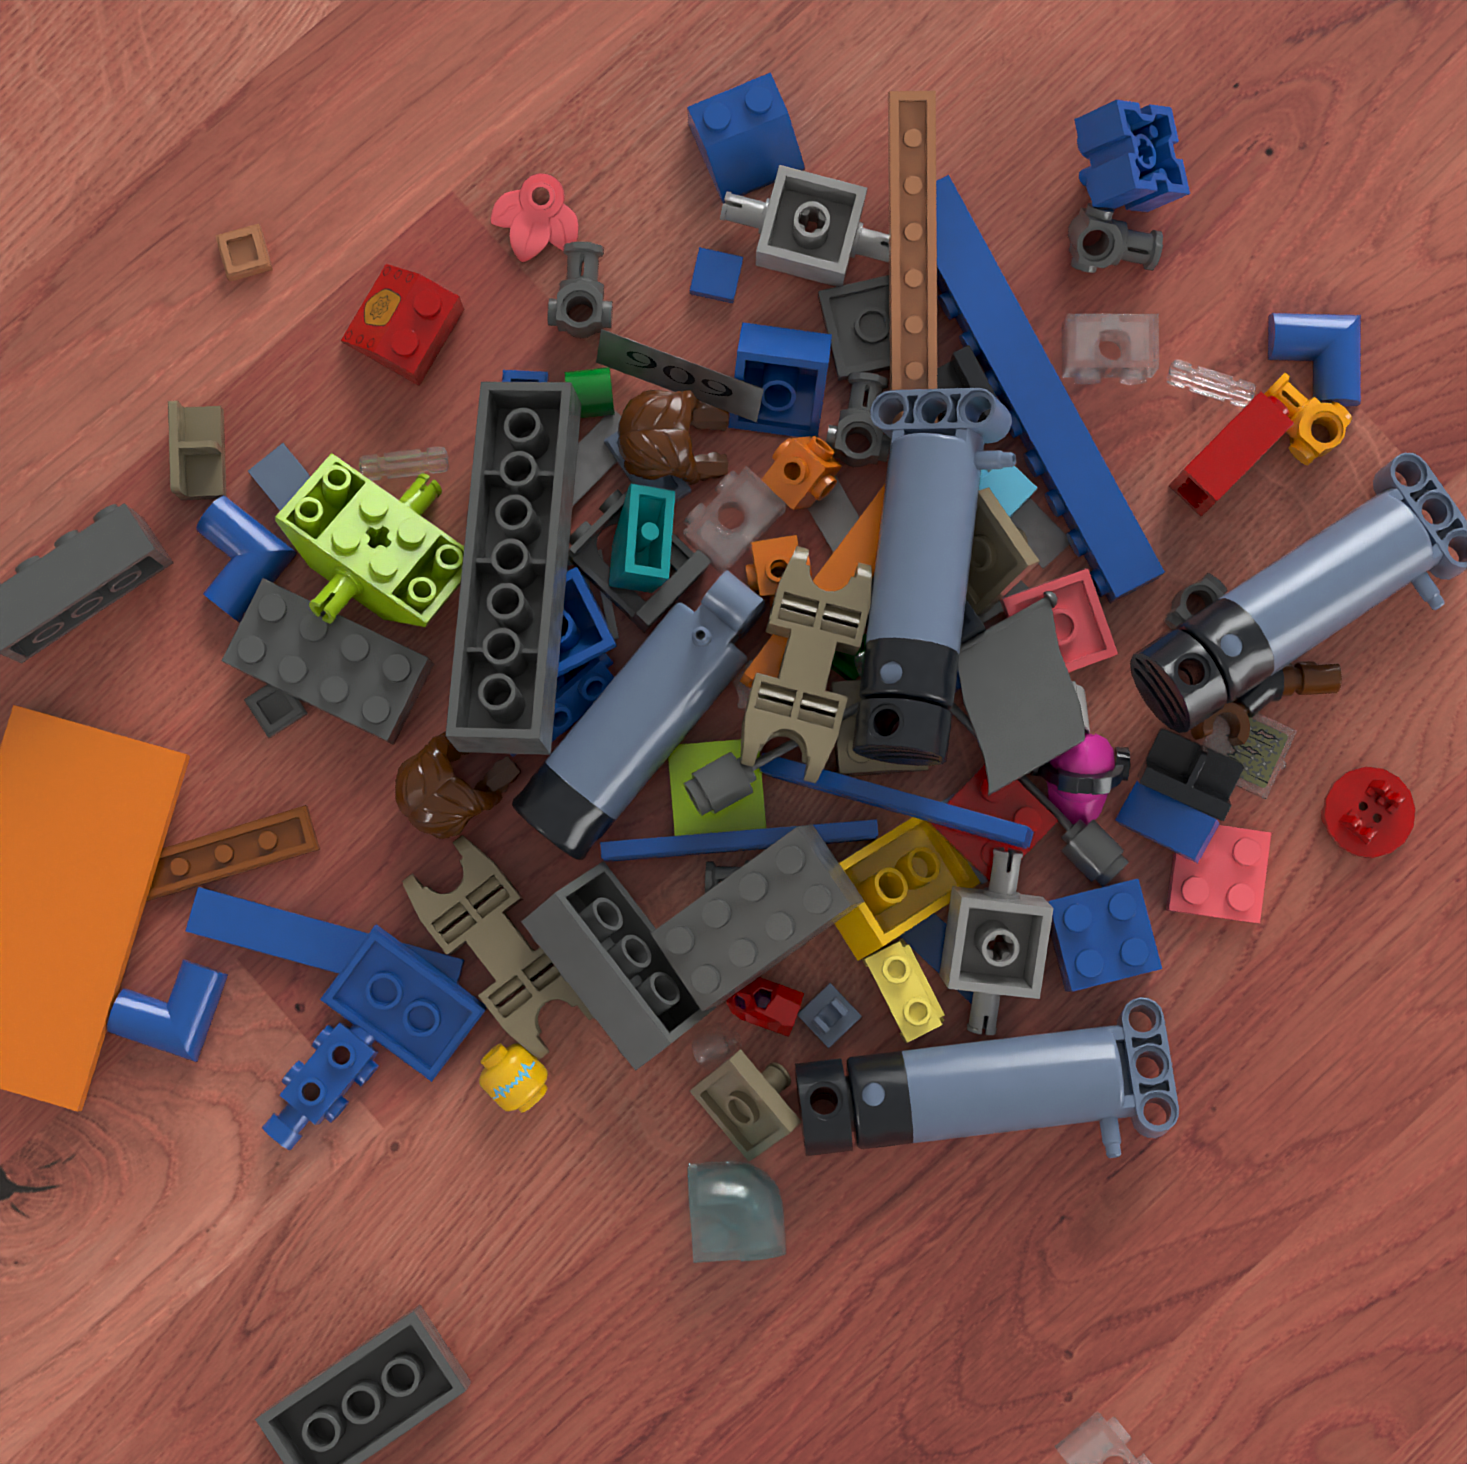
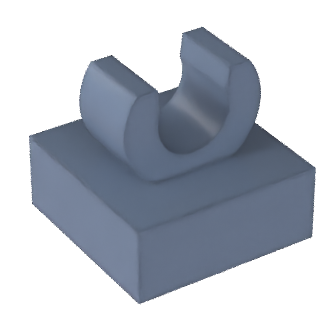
(829, 1015)

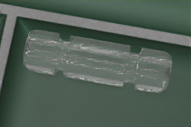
(1210, 383)
(404, 463)

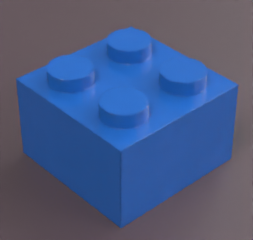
(1103, 936)

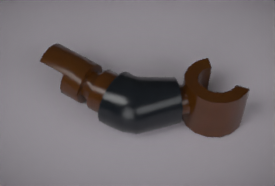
(1304, 678)

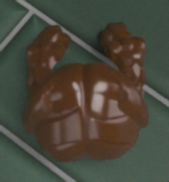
(657, 437)
(437, 798)

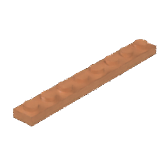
(912, 240)

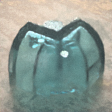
(734, 1212)

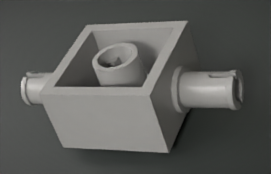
(783, 220)
(1012, 965)

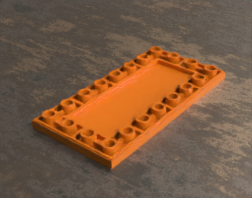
(76, 869)

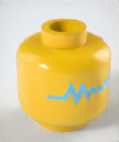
(513, 1077)

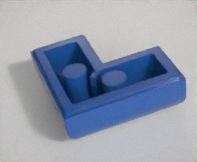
(1329, 342)
(253, 555)
(173, 1025)

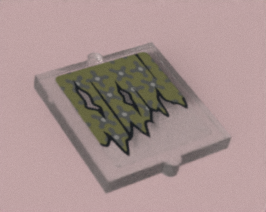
(1260, 755)

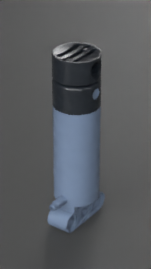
(923, 568)
(1306, 597)
(992, 1087)

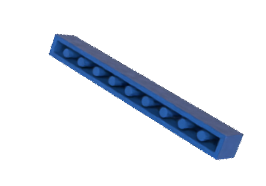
(1039, 405)

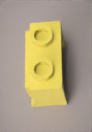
(905, 990)

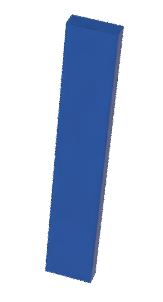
(903, 803)
(729, 841)
(289, 933)

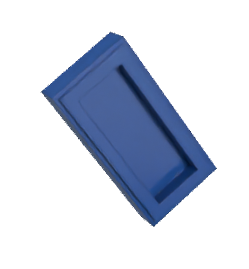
(1167, 822)

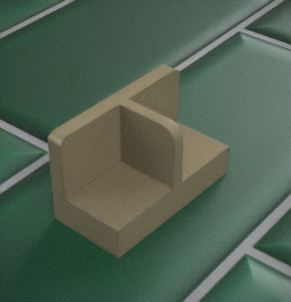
(196, 451)

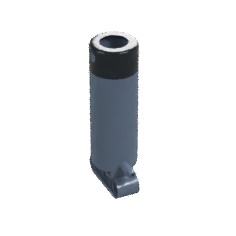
(640, 718)

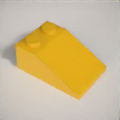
(902, 883)

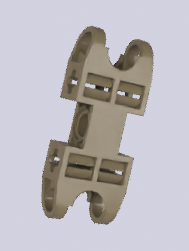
(796, 701)
(495, 943)

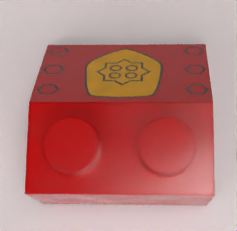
(404, 322)

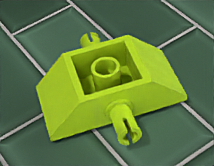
(372, 545)

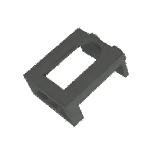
(643, 614)

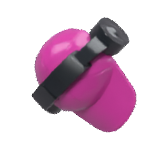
(1084, 776)

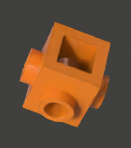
(802, 471)
(766, 557)

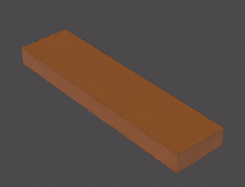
(233, 851)

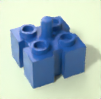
(1131, 156)

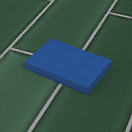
(404, 1002)

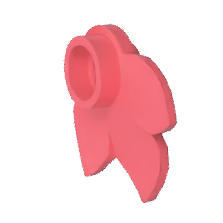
(532, 223)

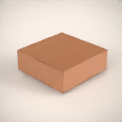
(244, 252)

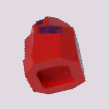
(767, 1005)

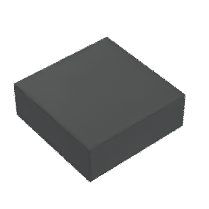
(274, 709)

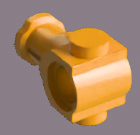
(1309, 412)

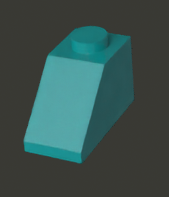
(643, 539)

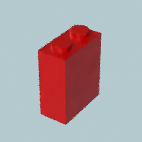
(1232, 452)

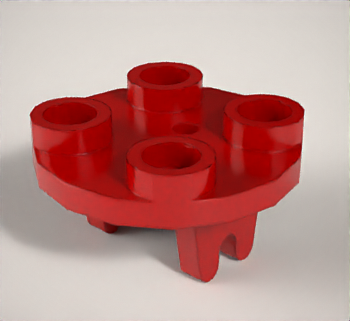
(1382, 795)

